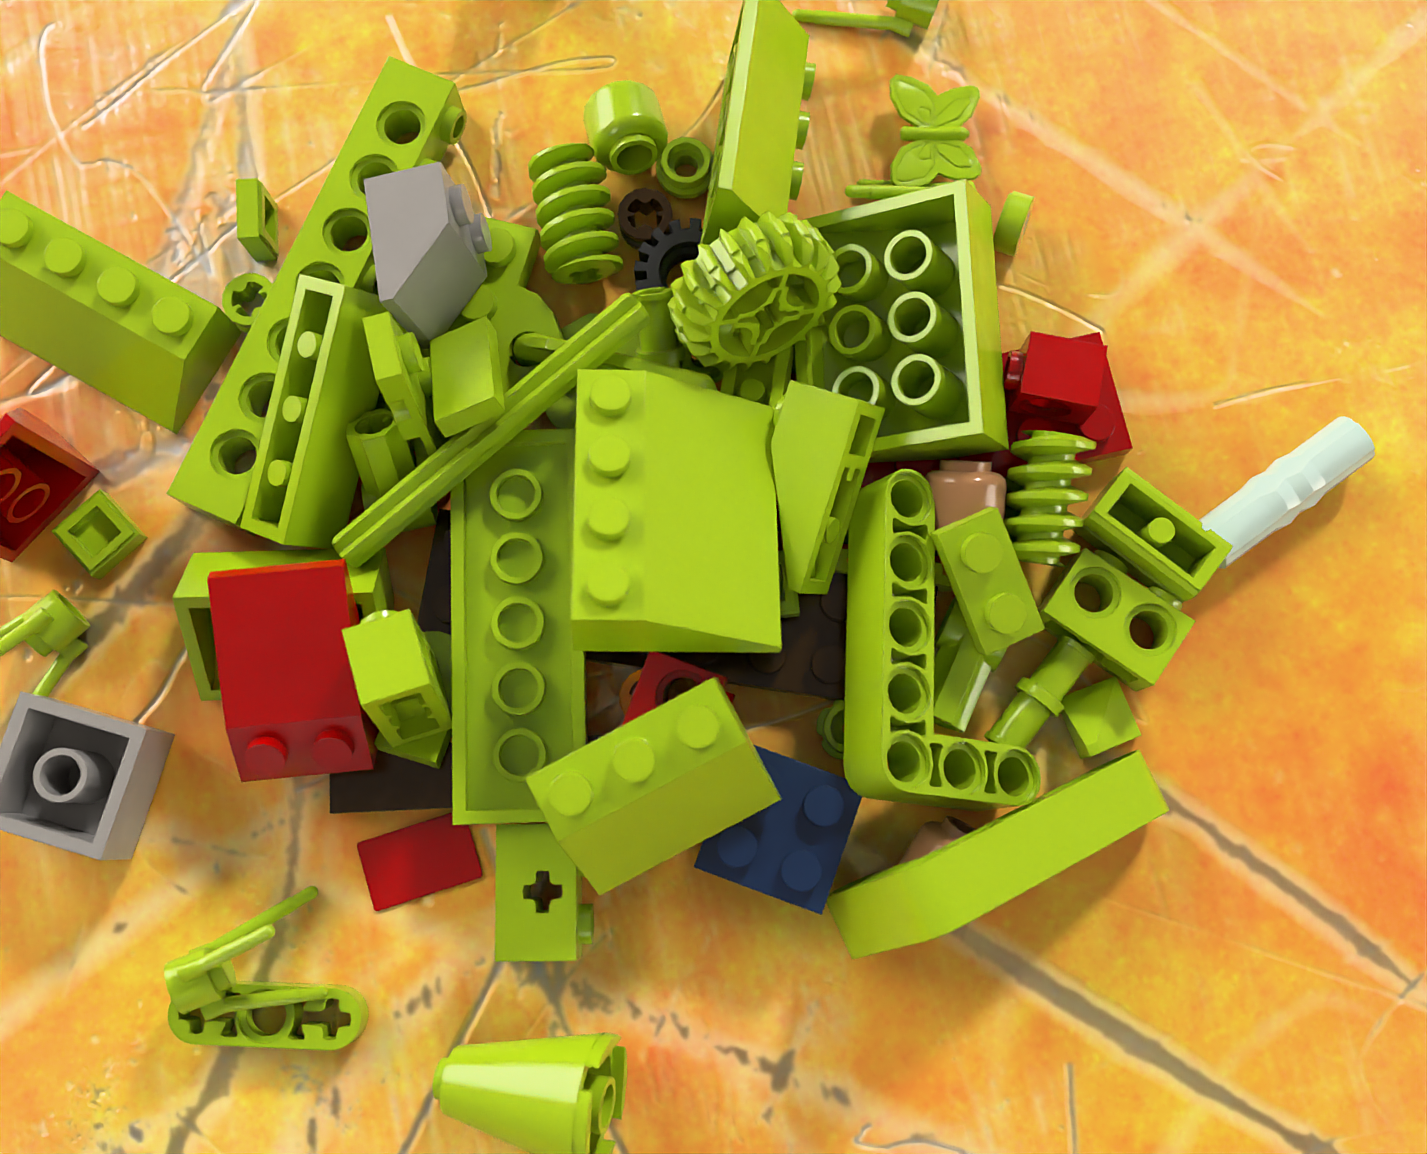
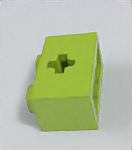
(521, 924)

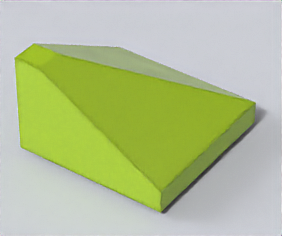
(1099, 718)

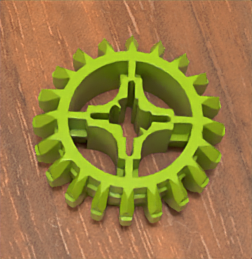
(754, 291)

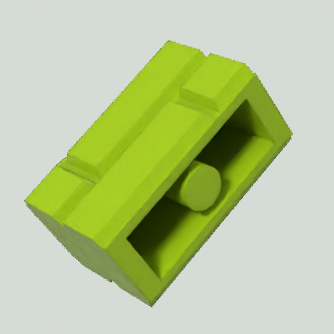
(1153, 536)

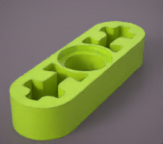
(316, 1033)

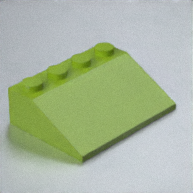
(915, 323)
(672, 518)

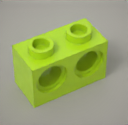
(1107, 631)
(397, 677)

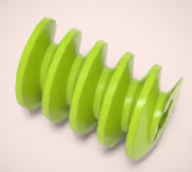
(572, 215)
(1046, 495)

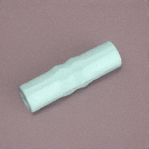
(1289, 486)

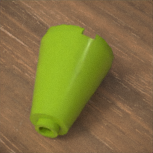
(538, 1091)

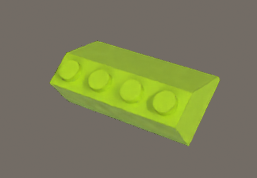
(760, 119)
(106, 316)

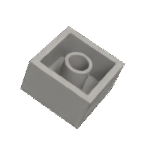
(78, 777)

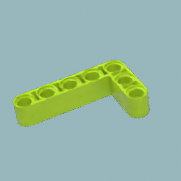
(894, 656)
(997, 860)

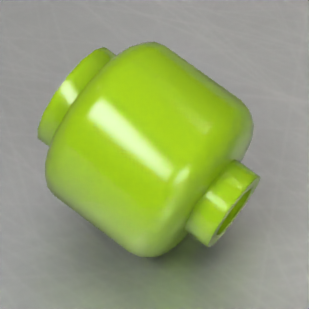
(625, 127)

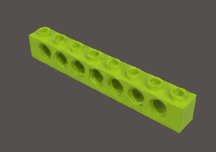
(399, 103)

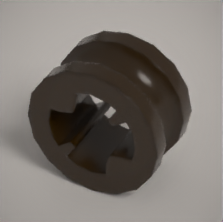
(646, 202)

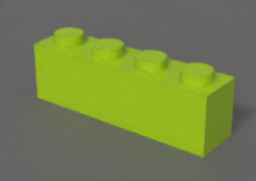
(322, 383)

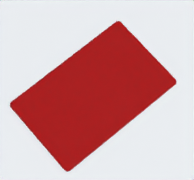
(418, 861)

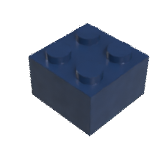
(792, 844)

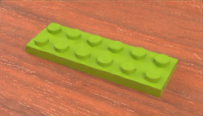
(512, 652)

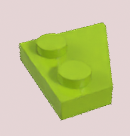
(404, 382)

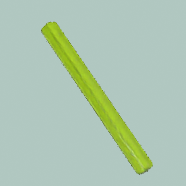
(477, 444)

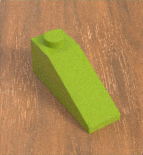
(819, 467)

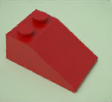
(36, 479)
(288, 670)

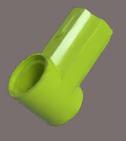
(383, 459)
(958, 671)

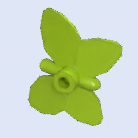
(936, 133)

